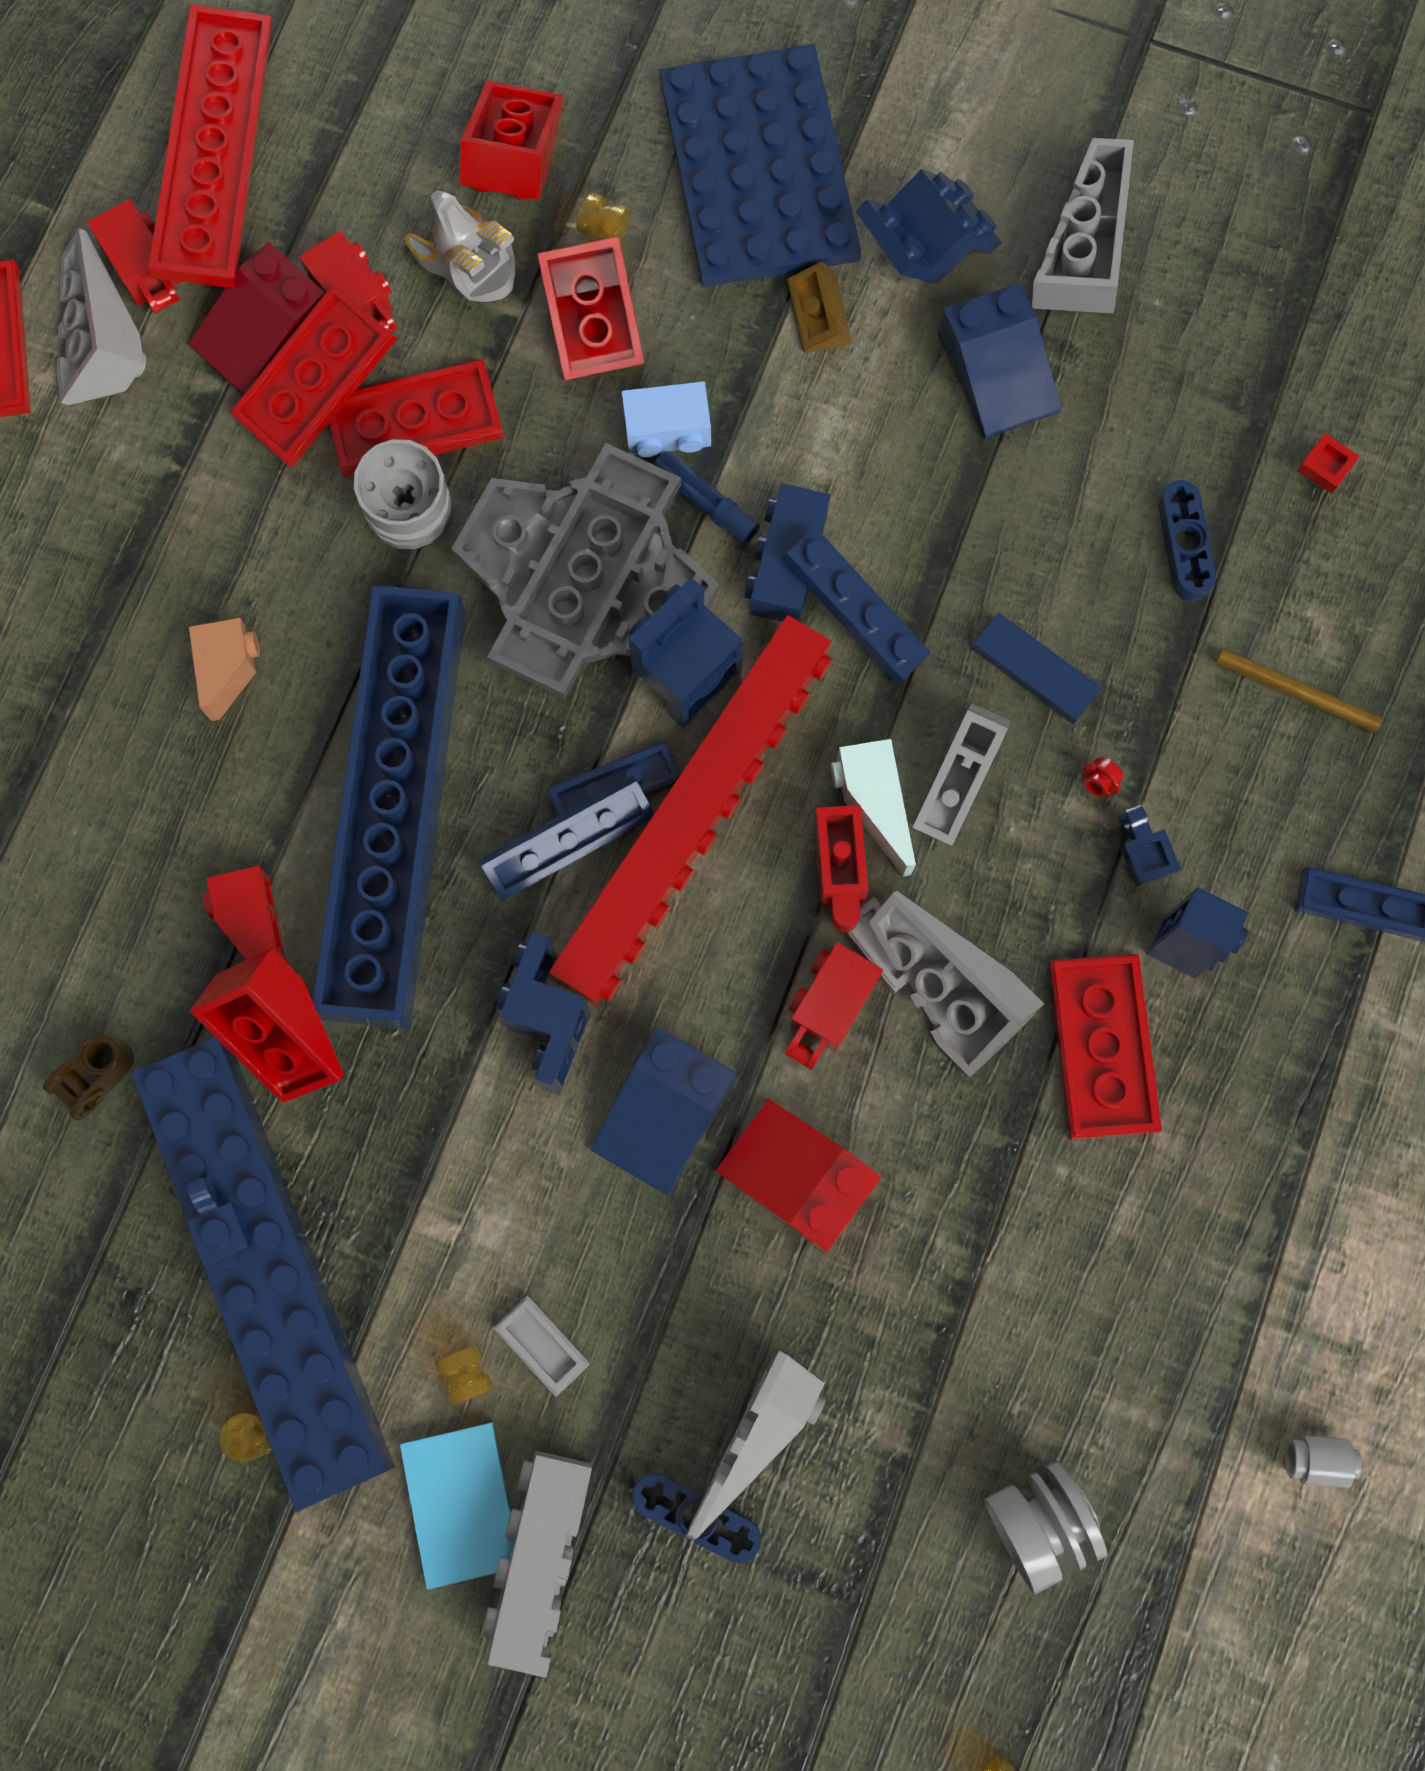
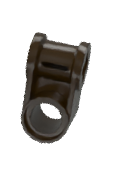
(83, 1081)

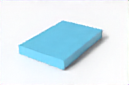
(458, 1503)

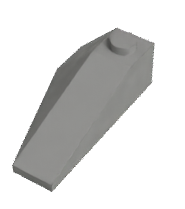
(99, 333)
(962, 989)
(774, 1416)

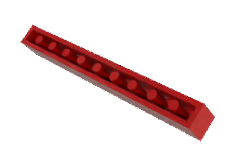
(691, 812)

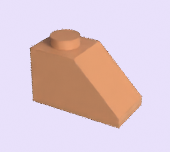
(222, 663)

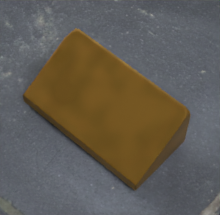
(819, 308)

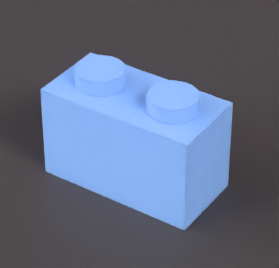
(667, 419)

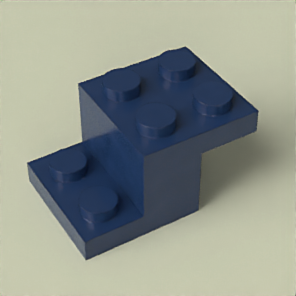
(929, 226)
(685, 651)
(543, 1012)

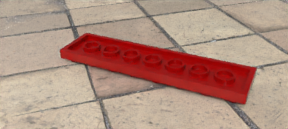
(211, 147)

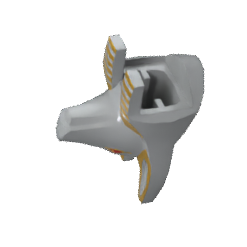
(466, 251)

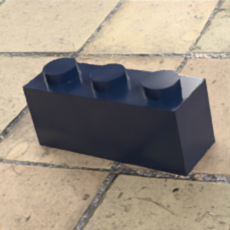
(776, 588)
(1199, 933)

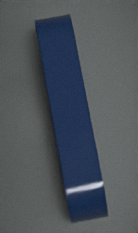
(1180, 558)
(733, 1523)

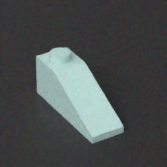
(871, 780)

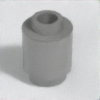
(1323, 1461)

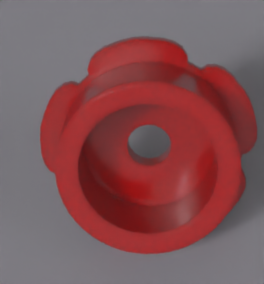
(1102, 777)

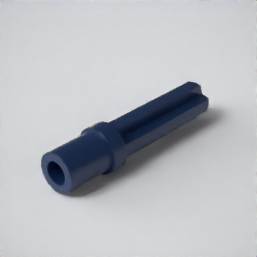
(721, 509)

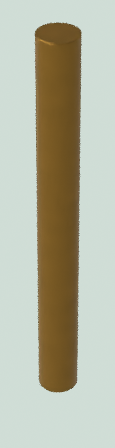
(1298, 690)

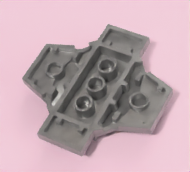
(576, 565)

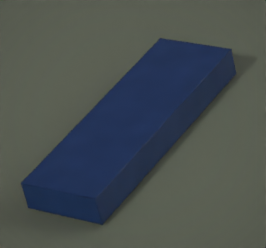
(1036, 668)
(651, 767)
(1362, 903)

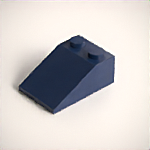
(1000, 360)
(663, 1111)

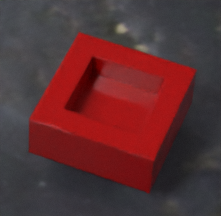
(1328, 463)

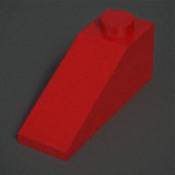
(245, 910)

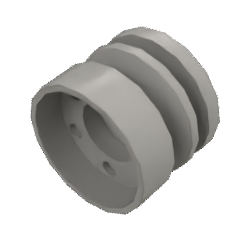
(397, 473)
(1046, 1527)

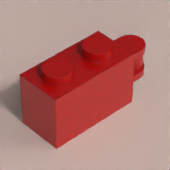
(127, 244)
(347, 267)
(841, 863)
(831, 1002)

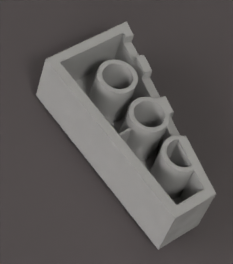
(1087, 246)
(537, 1563)

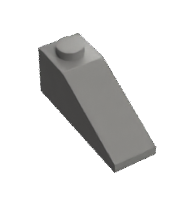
(961, 774)

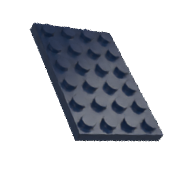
(759, 165)

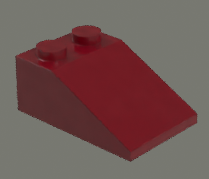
(255, 317)

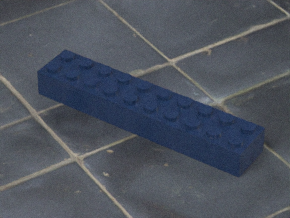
(390, 808)
(273, 1290)

